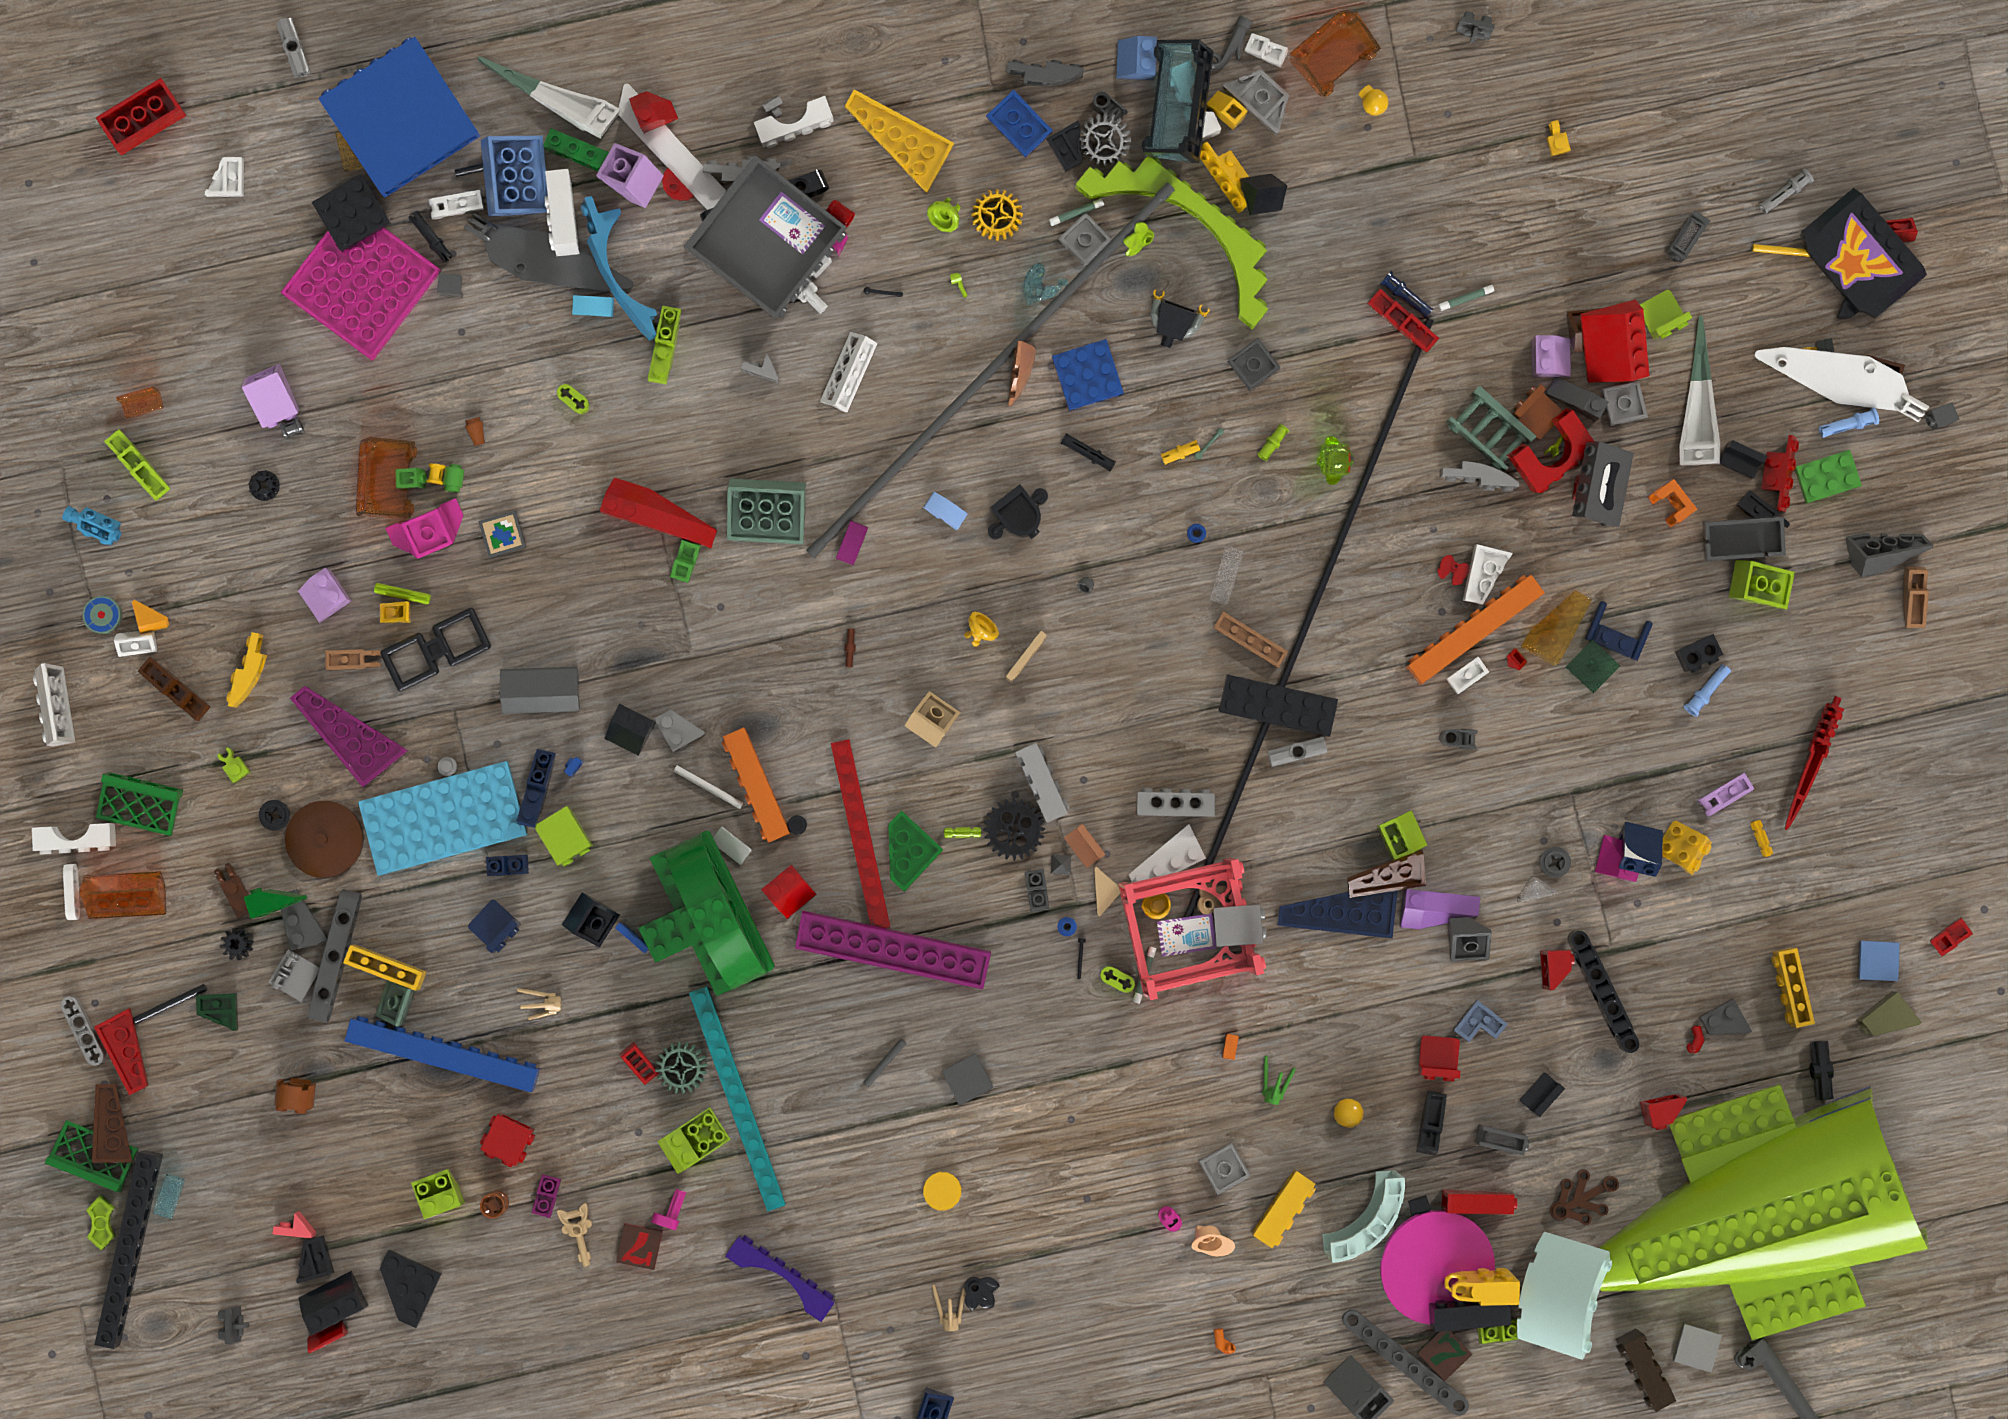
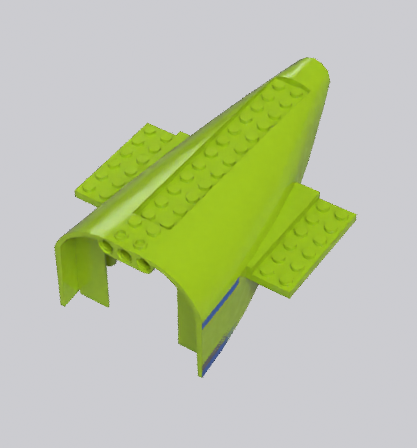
(1773, 1210)

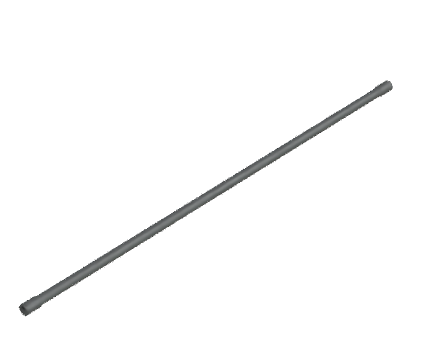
(821, 542)

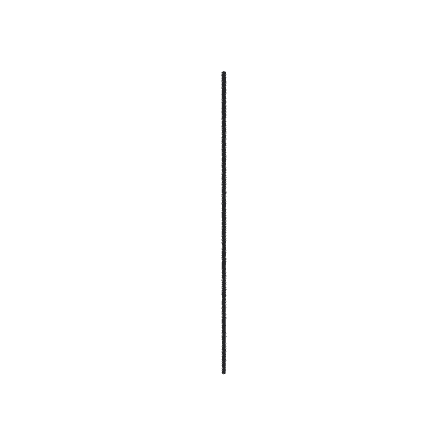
(1311, 611)

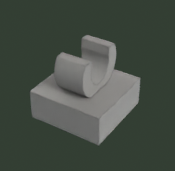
(772, 105)

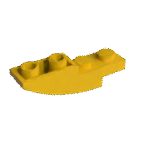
(246, 679)

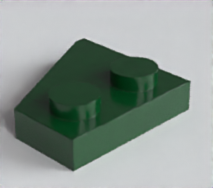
(219, 1009)

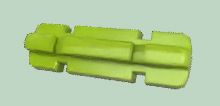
(962, 832)

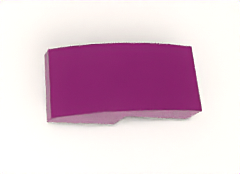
(851, 542)
(546, 1196)

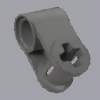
(1110, 107)
(1462, 738)

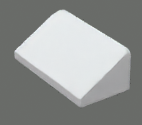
(135, 643)
(732, 845)

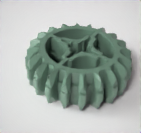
(682, 1076)

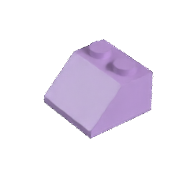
(1551, 356)
(324, 594)

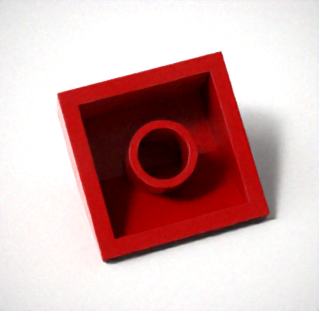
(789, 891)
(1555, 967)
(1662, 1110)

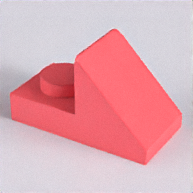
(300, 1227)

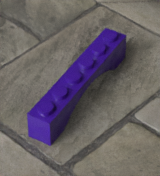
(814, 1300)

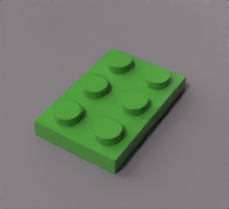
(1827, 476)

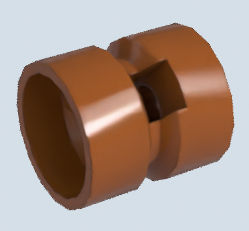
(494, 1204)

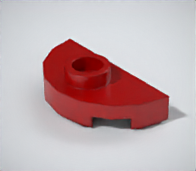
(674, 187)

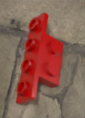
(1779, 472)

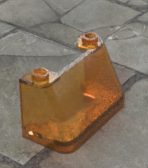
(1333, 50)
(377, 478)

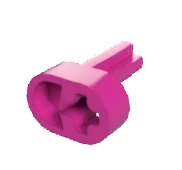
(1167, 1215)
(670, 1219)

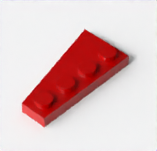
(123, 1048)

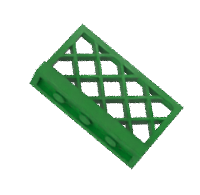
(138, 787)
(81, 1170)

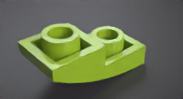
(1498, 1333)

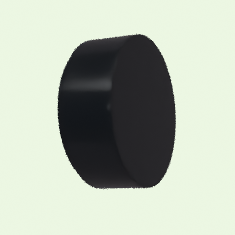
(797, 824)

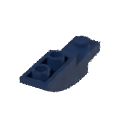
(536, 788)

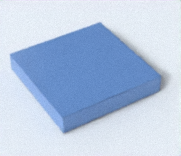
(1878, 960)

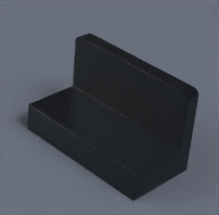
(1742, 459)
(1541, 1094)

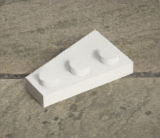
(1483, 572)

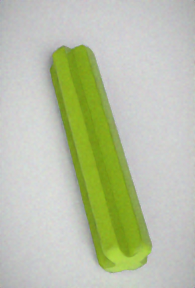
(402, 593)

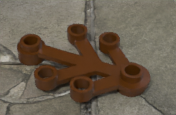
(1581, 1199)

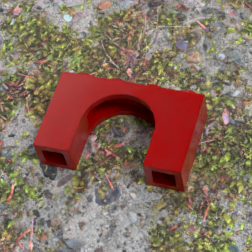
(1539, 476)

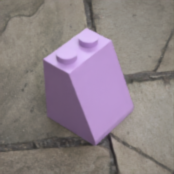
(630, 174)
(270, 396)

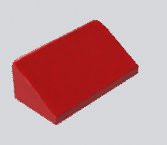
(1904, 228)
(326, 1336)

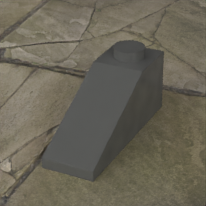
(1577, 399)

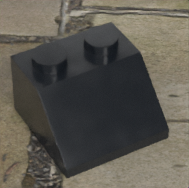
(629, 729)
(590, 919)

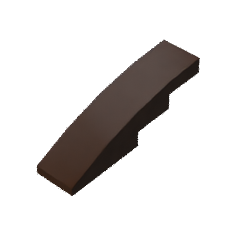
(174, 689)

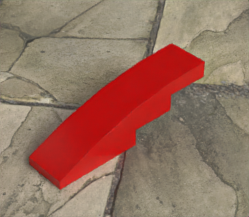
(1403, 320)

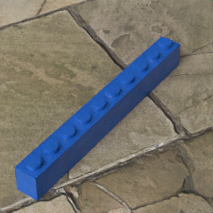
(442, 1054)

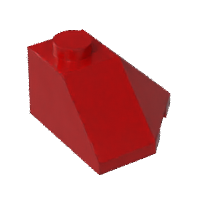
(652, 111)

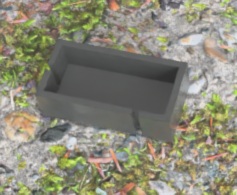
(1744, 538)

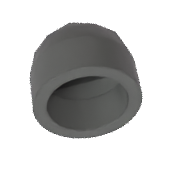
(1085, 585)

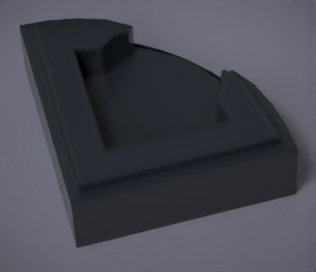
(1846, 310)

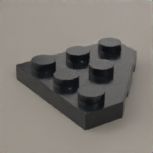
(408, 1286)

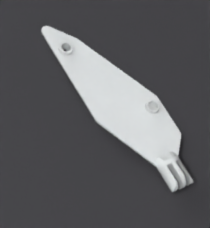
(1846, 378)

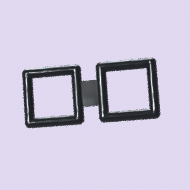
(435, 649)

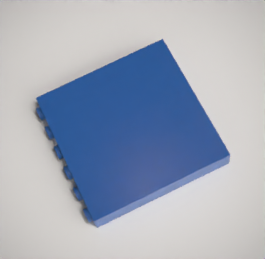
(399, 116)

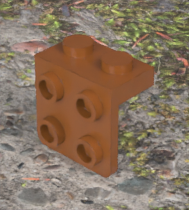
(1537, 412)

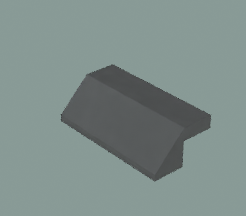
(539, 690)

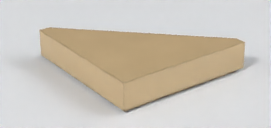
(1105, 891)

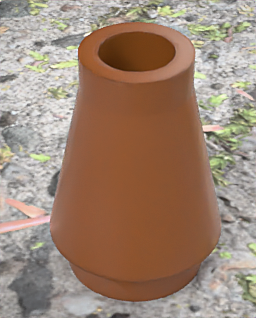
(475, 430)

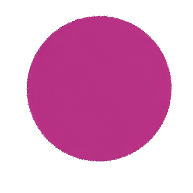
(1424, 1253)

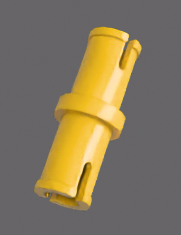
(1180, 452)

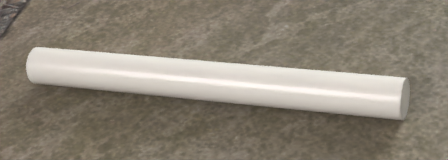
(709, 787)

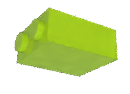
(563, 836)

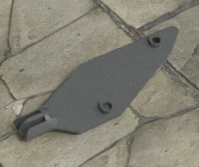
(531, 259)

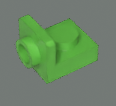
(411, 478)

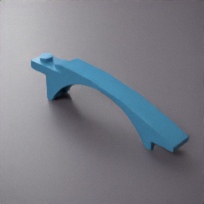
(599, 226)

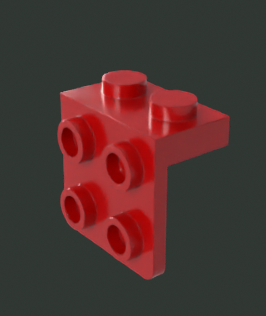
(1439, 1058)

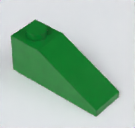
(267, 901)

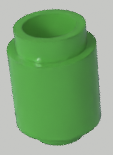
(453, 478)

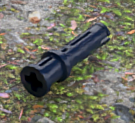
(1425, 310)

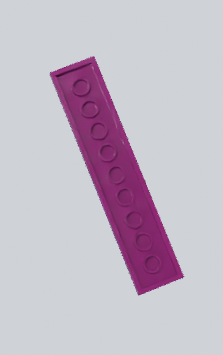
(893, 949)

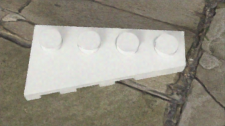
(1172, 857)

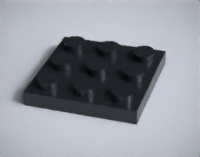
(351, 212)

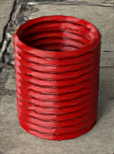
(841, 212)

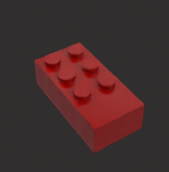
(140, 116)

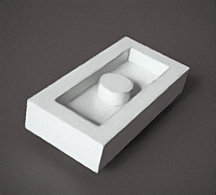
(1467, 675)

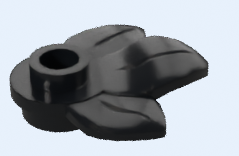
(982, 1294)

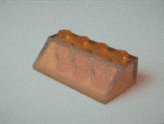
(124, 895)

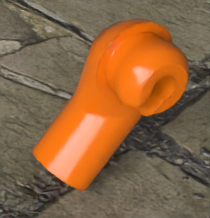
(1223, 1344)

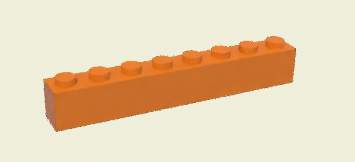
(1475, 629)

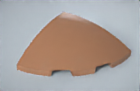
(1021, 370)

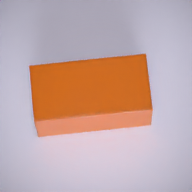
(1230, 1046)

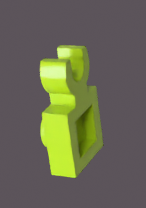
(235, 767)

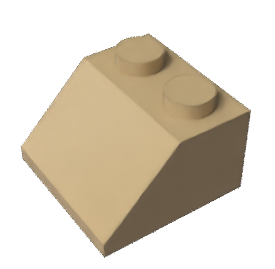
(932, 719)

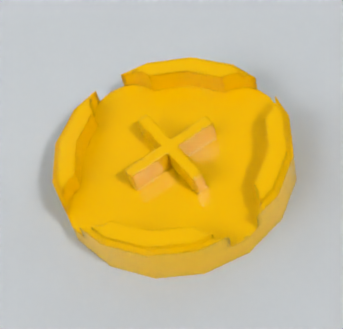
(942, 1191)

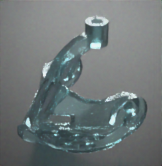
(1034, 280)

